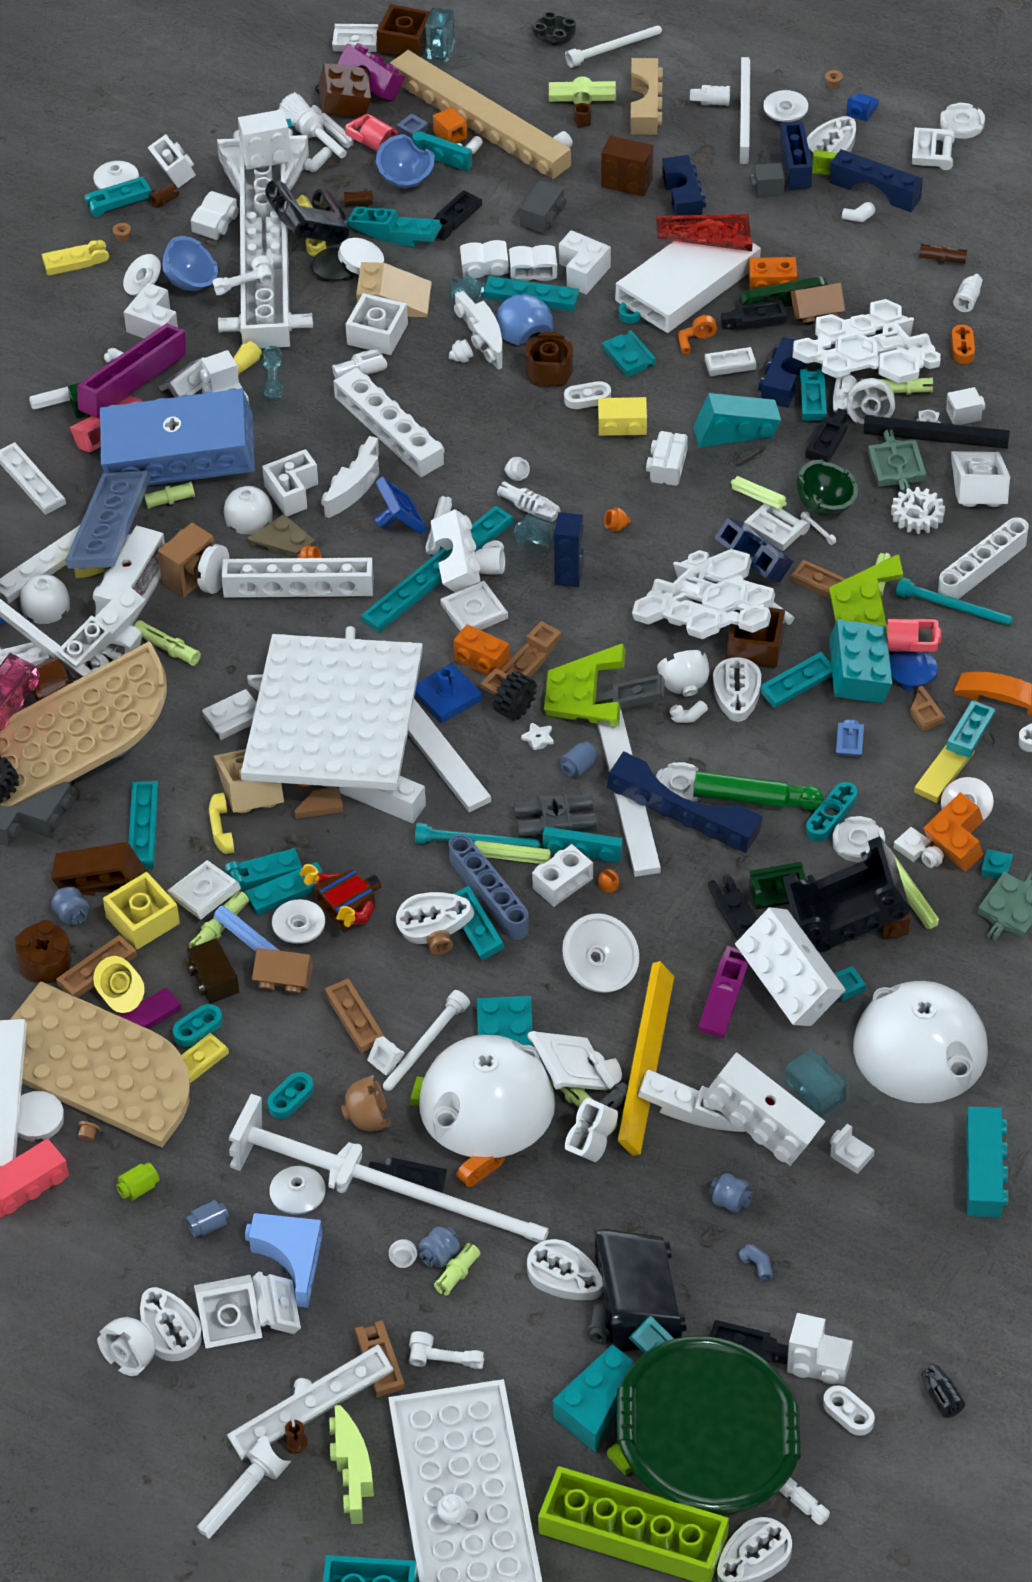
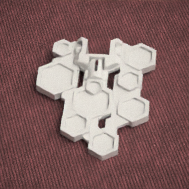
(899, 353)
(718, 600)

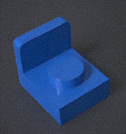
(861, 106)

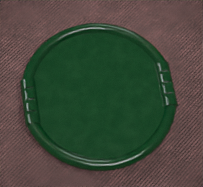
(708, 1424)

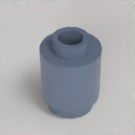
(578, 759)
(207, 1219)

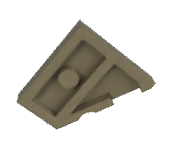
(282, 537)

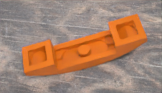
(995, 686)

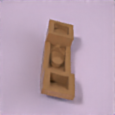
(528, 659)

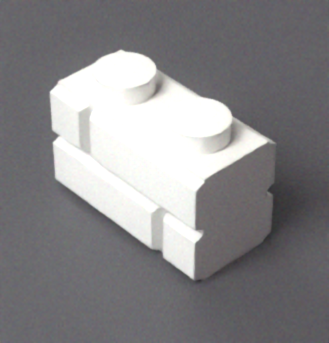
(668, 458)

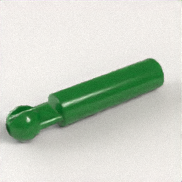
(756, 791)

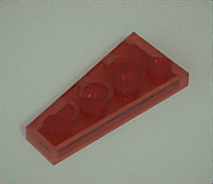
(721, 231)

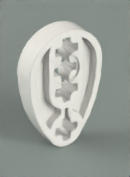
(832, 131)
(725, 687)
(427, 904)
(568, 1257)
(183, 1319)
(746, 1540)

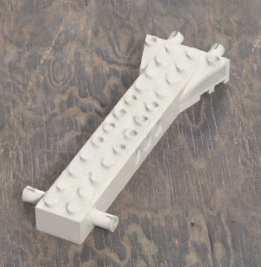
(264, 307)

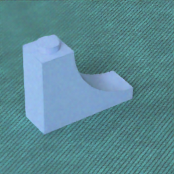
(291, 1243)

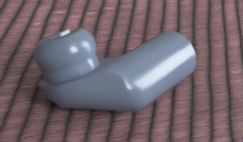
(761, 1260)

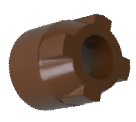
(582, 114)

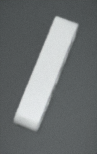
(984, 558)

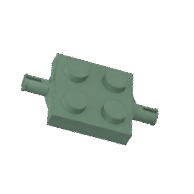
(896, 462)
(1008, 906)

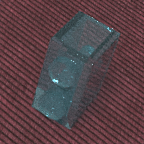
(440, 34)
(816, 1082)

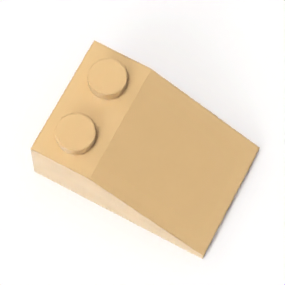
(395, 284)
(242, 794)

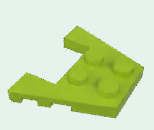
(859, 595)
(574, 686)

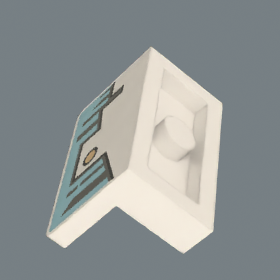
(186, 381)

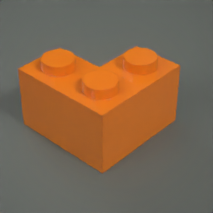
(952, 832)

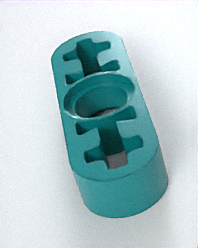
(831, 801)

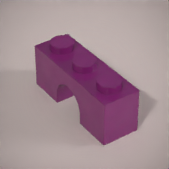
(384, 77)

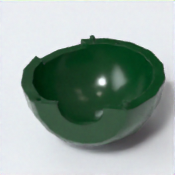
(826, 488)

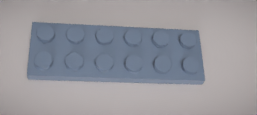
(108, 520)

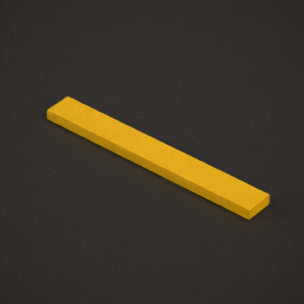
(646, 1056)

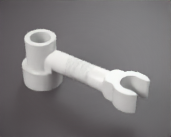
(261, 270)
(422, 1349)

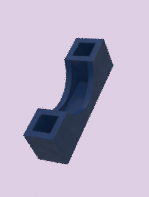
(899, 186)

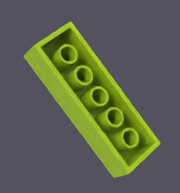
(633, 1525)

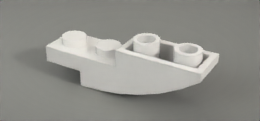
(484, 327)
(353, 481)
(103, 628)
(683, 1102)

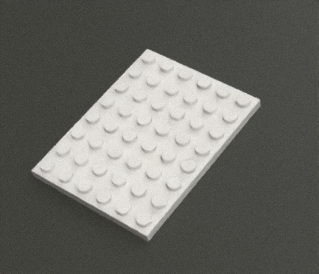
(333, 712)

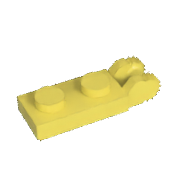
(75, 257)

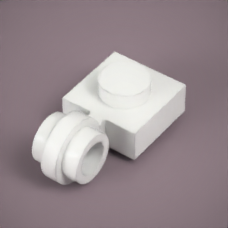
(914, 844)

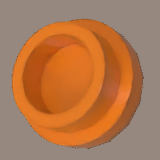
(616, 519)
(309, 552)

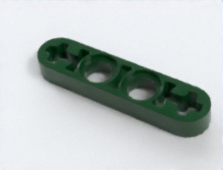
(781, 289)

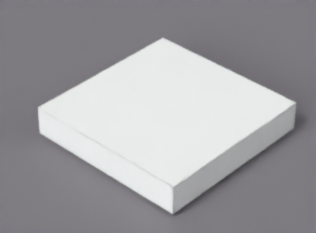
(474, 607)
(204, 889)

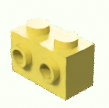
(622, 416)

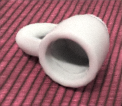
(491, 558)

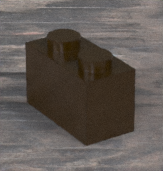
(212, 970)

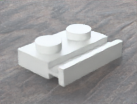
(353, 34)
(231, 714)
(276, 1302)

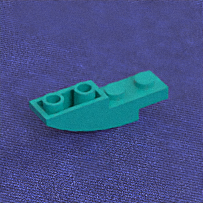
(388, 227)

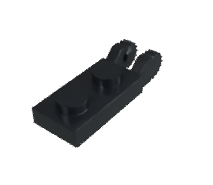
(457, 212)
(733, 906)

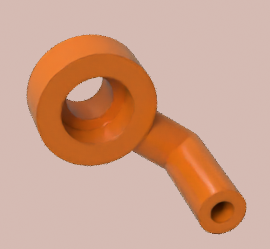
(702, 327)

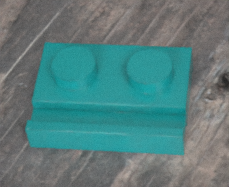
(628, 353)

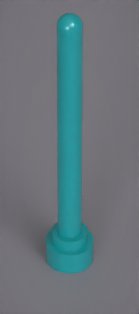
(908, 589)
(426, 834)

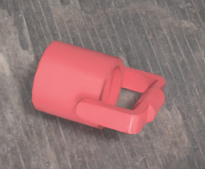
(372, 132)
(904, 635)

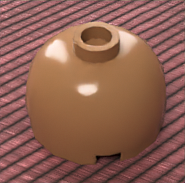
(366, 1105)

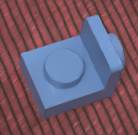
(850, 738)

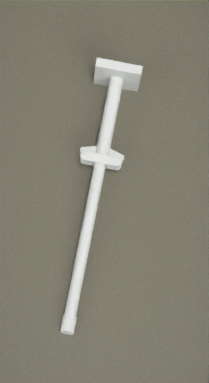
(347, 1165)

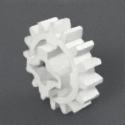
(917, 510)

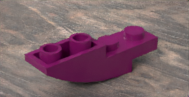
(724, 993)

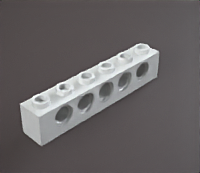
(389, 422)
(297, 577)

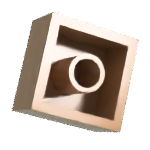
(181, 559)

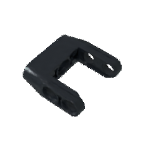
(308, 222)

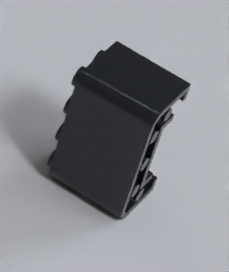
(849, 900)

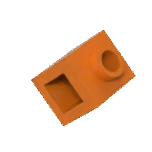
(450, 126)

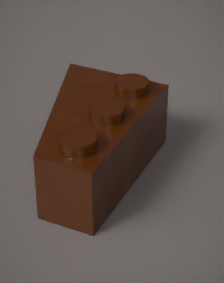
(97, 868)

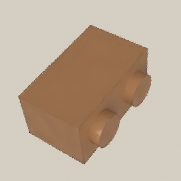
(817, 301)
(282, 970)

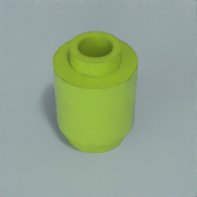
(137, 1181)

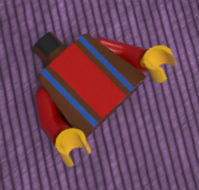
(343, 895)

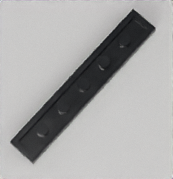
(937, 431)

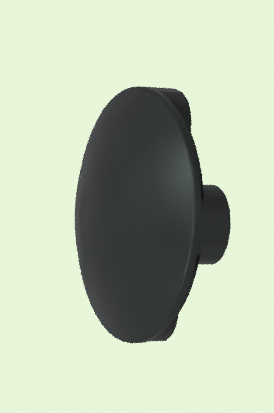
(554, 28)
(328, 266)

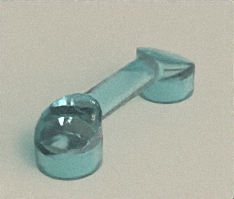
(272, 361)

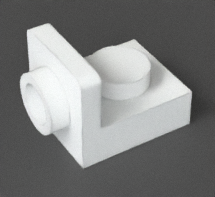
(850, 1150)

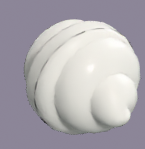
(461, 351)
(517, 469)
(402, 1253)
(452, 1508)

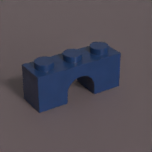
(680, 178)
(780, 378)
(568, 550)
(764, 556)

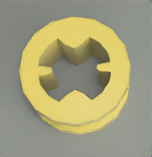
(311, 249)

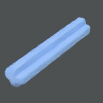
(242, 929)

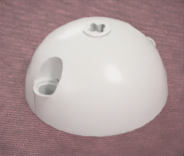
(910, 1036)
(498, 1092)

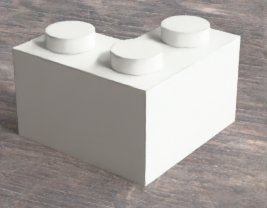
(584, 260)
(149, 311)
(220, 373)
(288, 480)
(817, 1354)

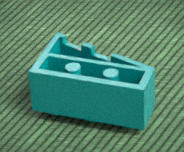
(735, 419)
(591, 1399)

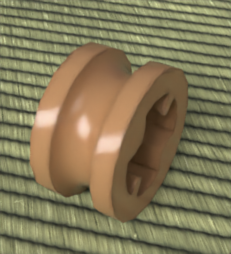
(439, 942)

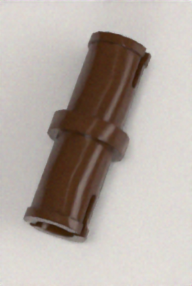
(943, 253)

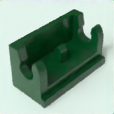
(768, 884)

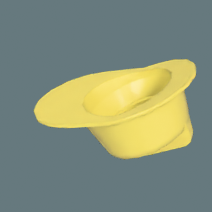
(119, 984)

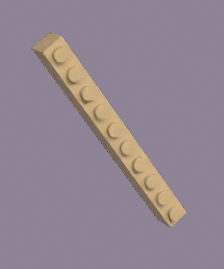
(484, 115)

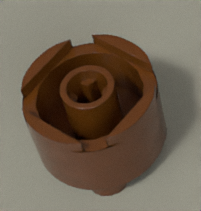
(549, 359)
(51, 679)
(43, 952)

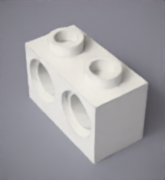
(562, 875)

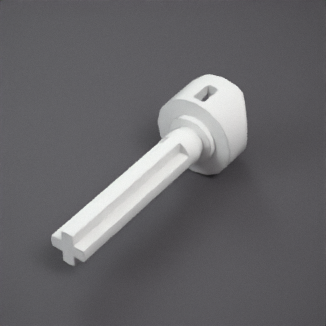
(263, 1463)

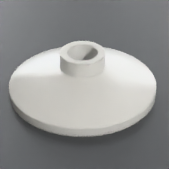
(785, 106)
(114, 173)
(140, 272)
(974, 790)
(298, 913)
(297, 1199)

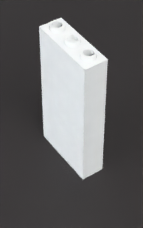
(682, 281)

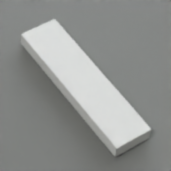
(31, 479)

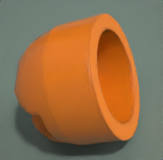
(605, 881)

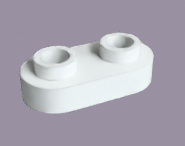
(586, 394)
(850, 1411)

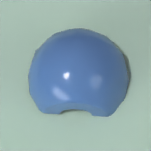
(403, 163)
(188, 264)
(522, 317)

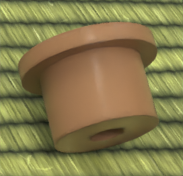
(833, 79)
(122, 232)
(87, 1131)

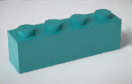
(985, 1161)

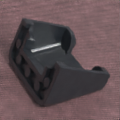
(636, 1284)

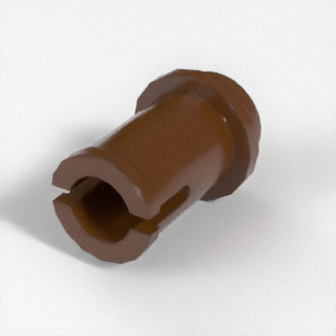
(160, 196)
(358, 198)
(295, 1438)

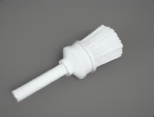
(308, 121)

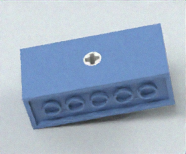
(179, 437)

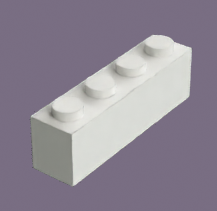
(403, 803)

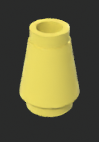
(247, 355)

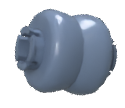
(70, 906)
(731, 1192)
(439, 1247)

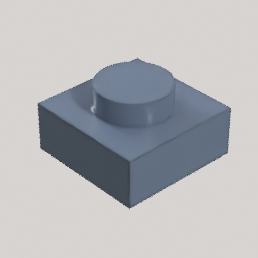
(411, 125)

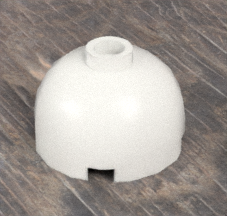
(870, 398)
(247, 510)
(44, 599)
(685, 673)
(128, 1344)

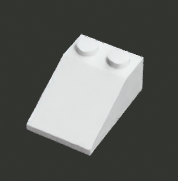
(980, 478)

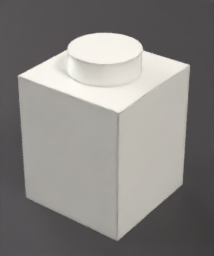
(965, 406)

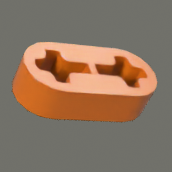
(963, 344)
(477, 1169)

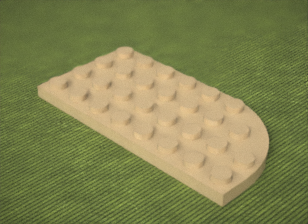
(84, 723)
(103, 1064)

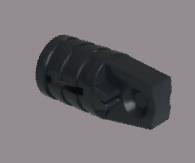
(942, 1391)

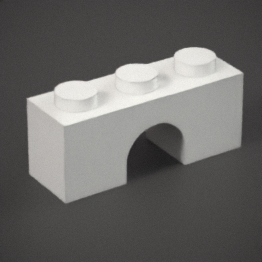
(461, 567)

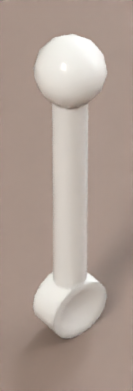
(830, 538)

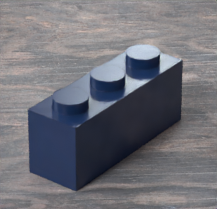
(796, 155)

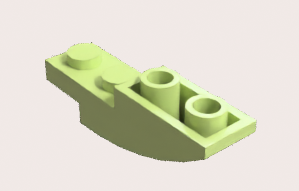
(351, 1460)

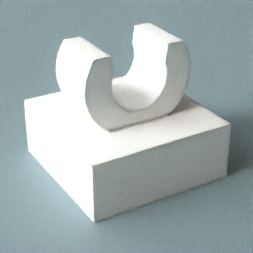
(385, 1055)

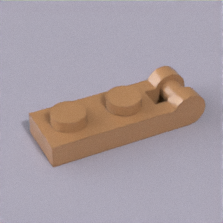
(392, 1382)

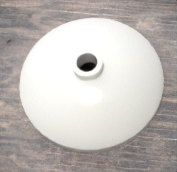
(610, 944)

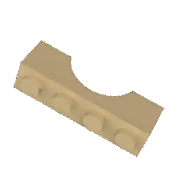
(645, 80)

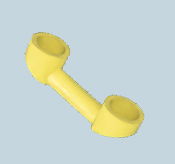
(222, 840)

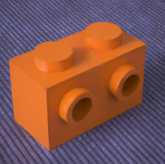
(771, 271)
(480, 650)

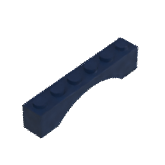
(728, 824)

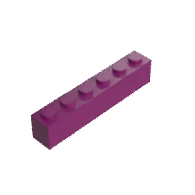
(131, 369)

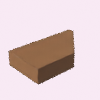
(925, 711)
(320, 803)

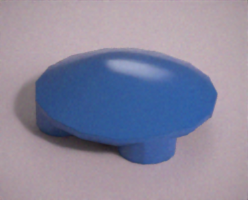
(913, 668)

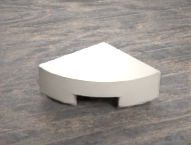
(609, 1072)

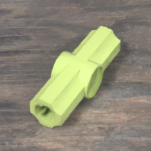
(582, 91)

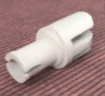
(367, 362)

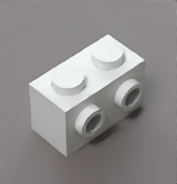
(172, 161)

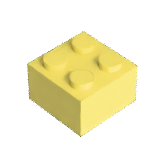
(141, 911)

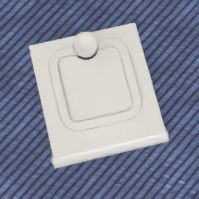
(568, 1060)

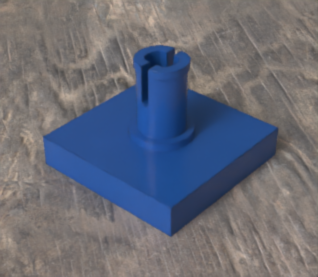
(399, 507)
(447, 693)

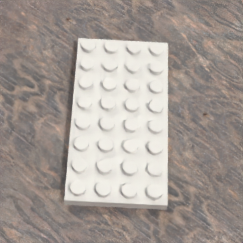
(464, 1446)

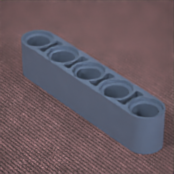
(488, 887)

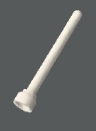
(576, 57)
(456, 1003)

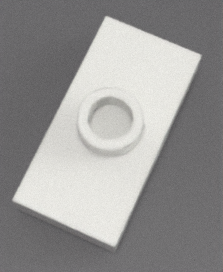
(730, 361)

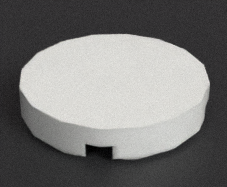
(963, 120)
(358, 250)
(211, 568)
(679, 779)
(853, 836)
(39, 1116)

